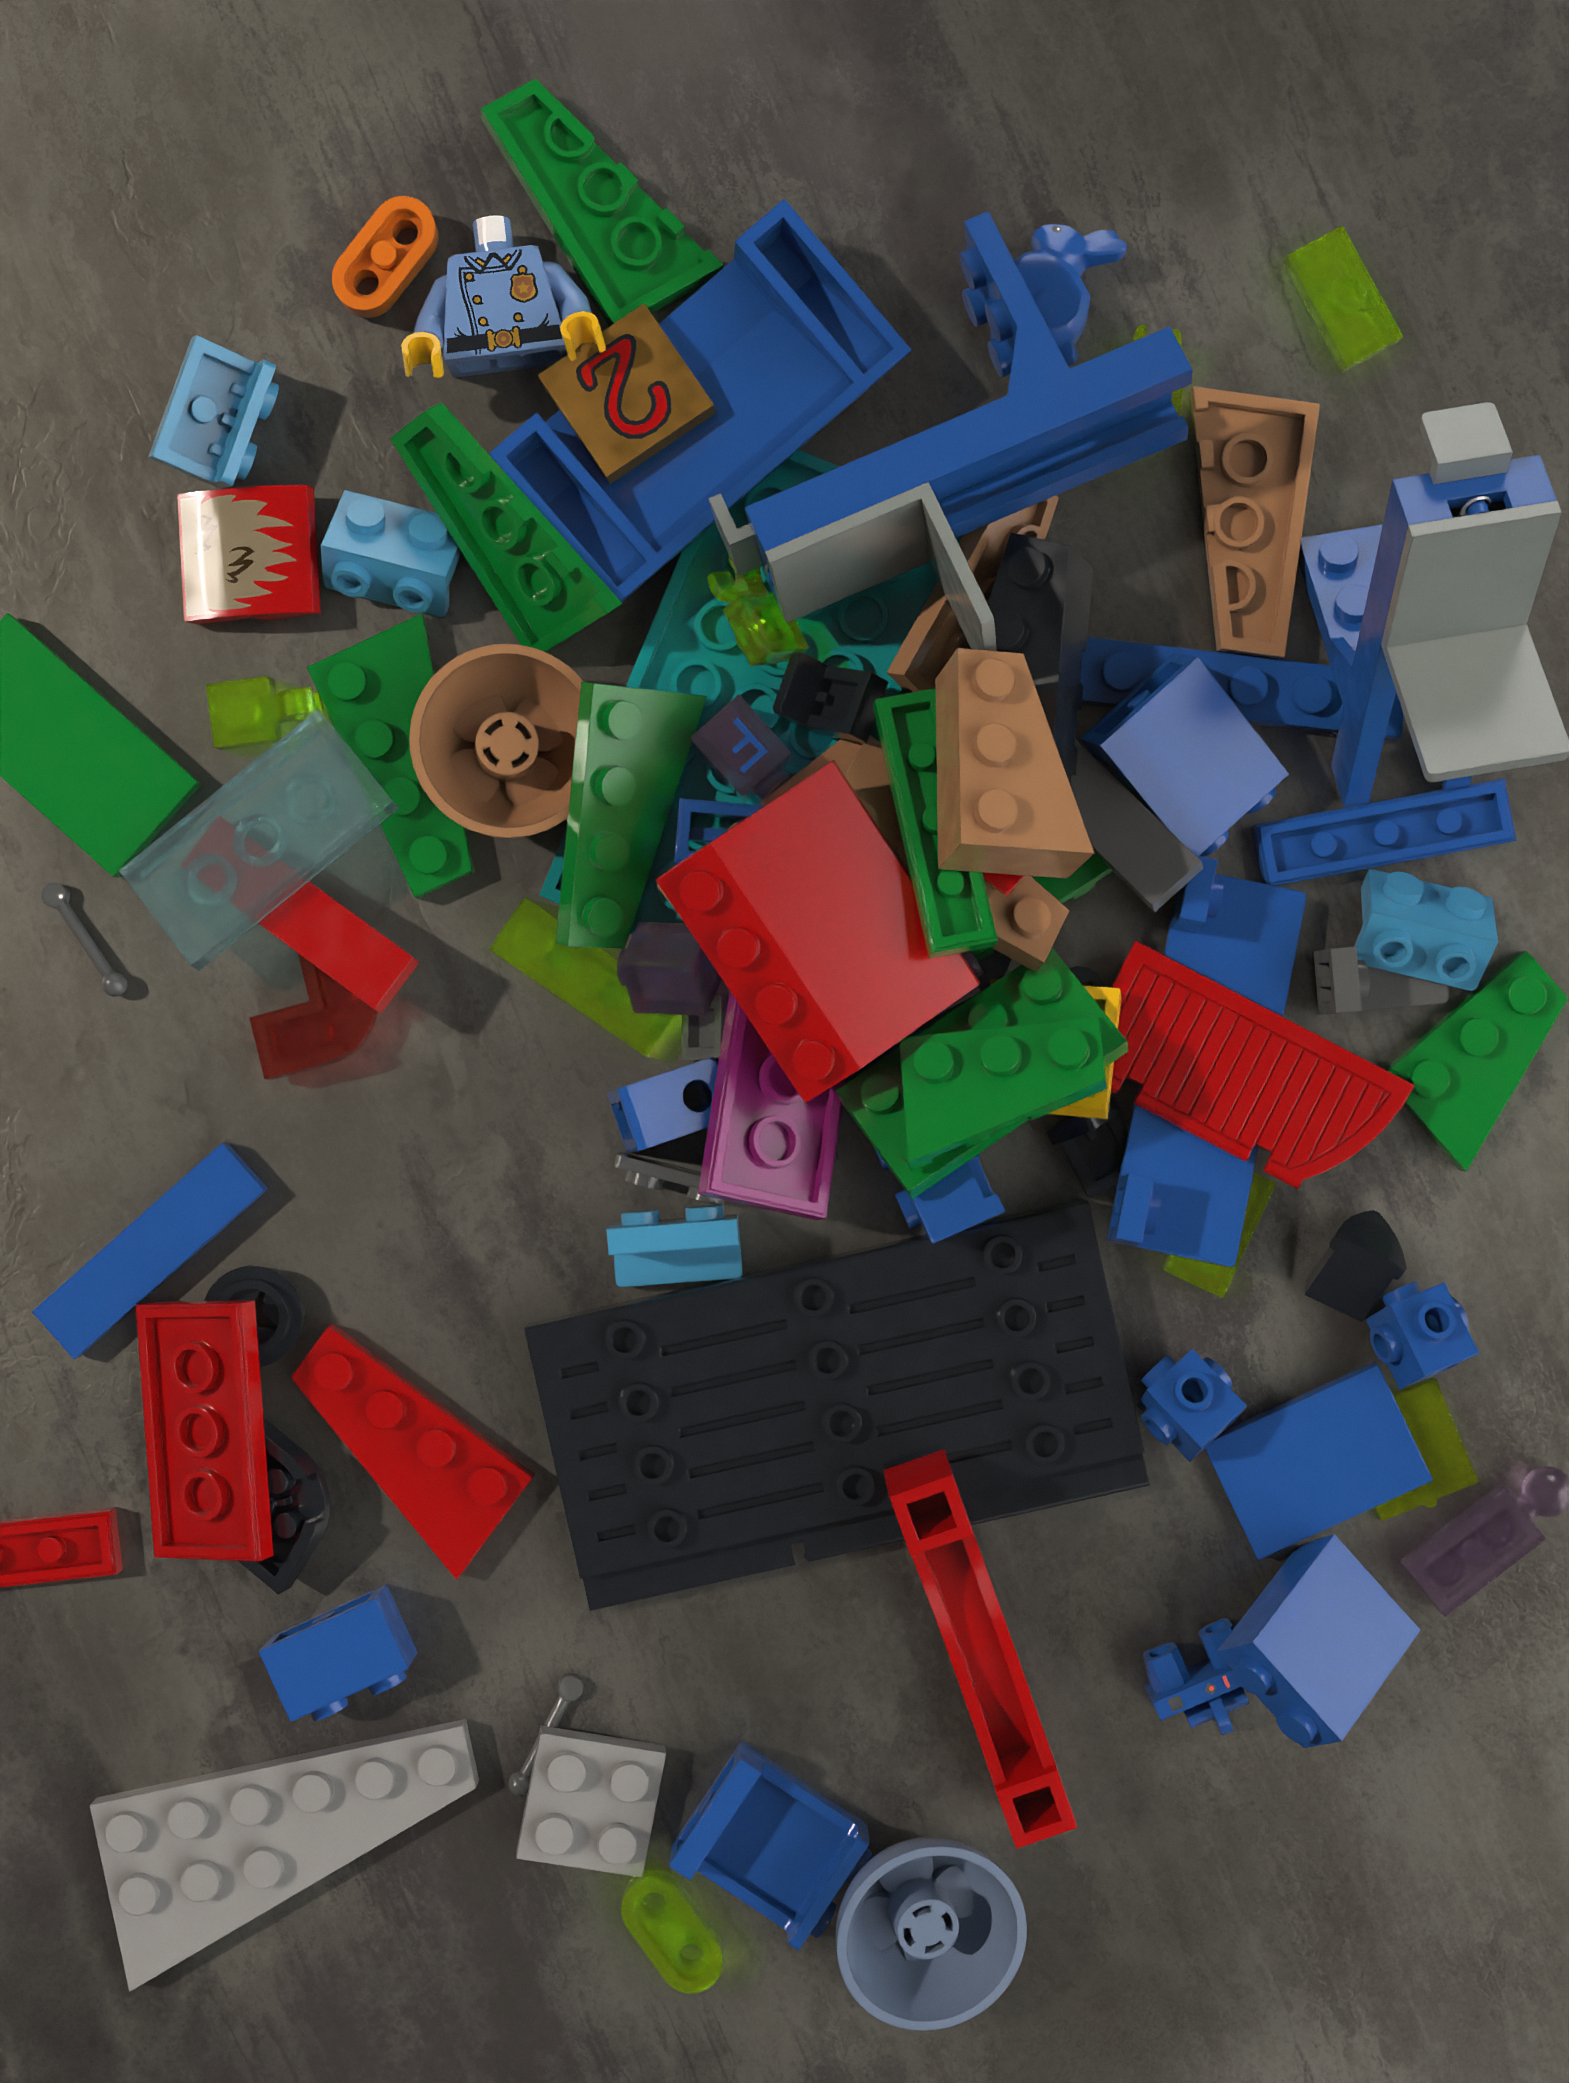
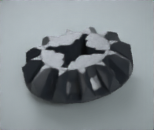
(280, 1301)

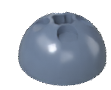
(929, 1933)

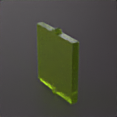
(1439, 1446)

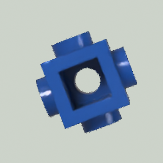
(1420, 1333)
(1188, 1402)

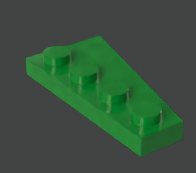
(597, 213)
(508, 542)
(371, 704)
(621, 794)

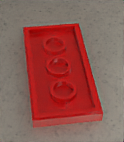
(204, 1430)

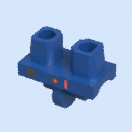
(1201, 1690)

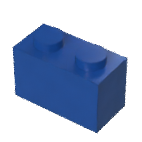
(339, 1655)

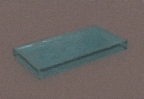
(258, 839)

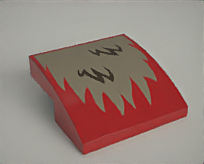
(249, 553)

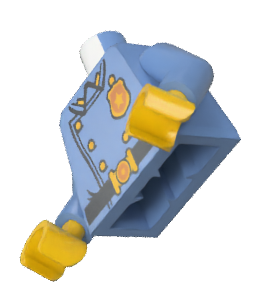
(500, 310)

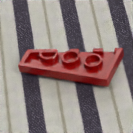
(419, 1452)

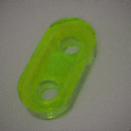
(669, 1929)

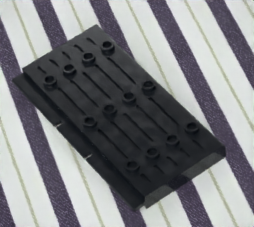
(767, 1404)

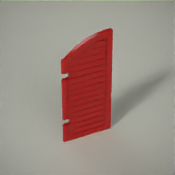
(1245, 1072)

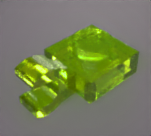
(756, 618)
(251, 710)

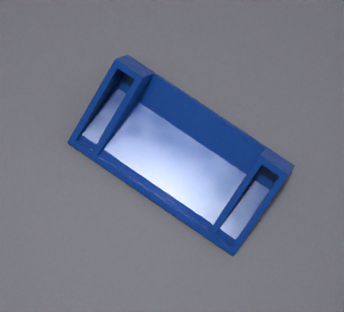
(779, 352)

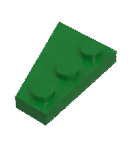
(1478, 1056)
(991, 1077)

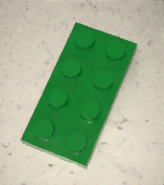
(1015, 999)

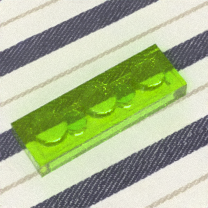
(576, 975)

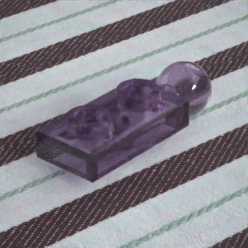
(1486, 1539)

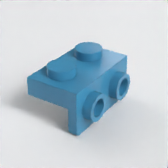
(214, 414)
(389, 554)
(1426, 929)
(675, 1249)

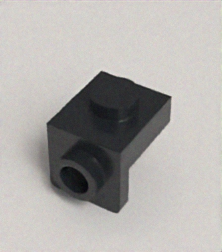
(829, 698)

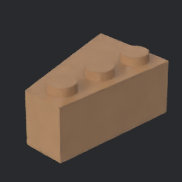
(1000, 773)

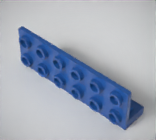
(1172, 1186)

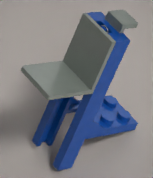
(972, 470)
(1442, 611)

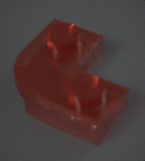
(314, 1031)

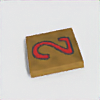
(629, 396)

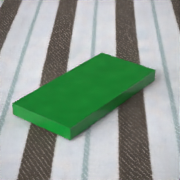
(81, 755)

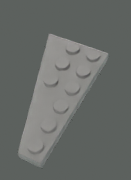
(235, 1842)

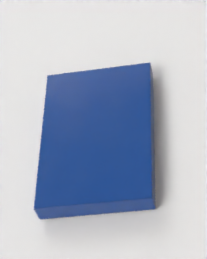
(1317, 1460)

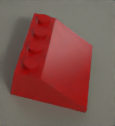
(815, 931)

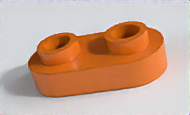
(379, 256)

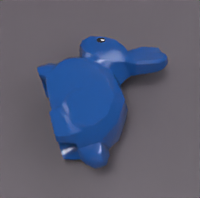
(1055, 282)

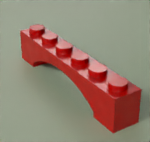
(980, 1648)

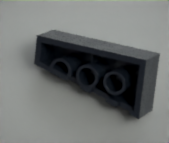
(1044, 613)

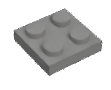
(591, 1801)

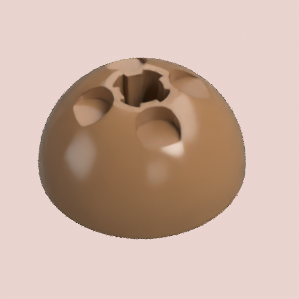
(507, 703)

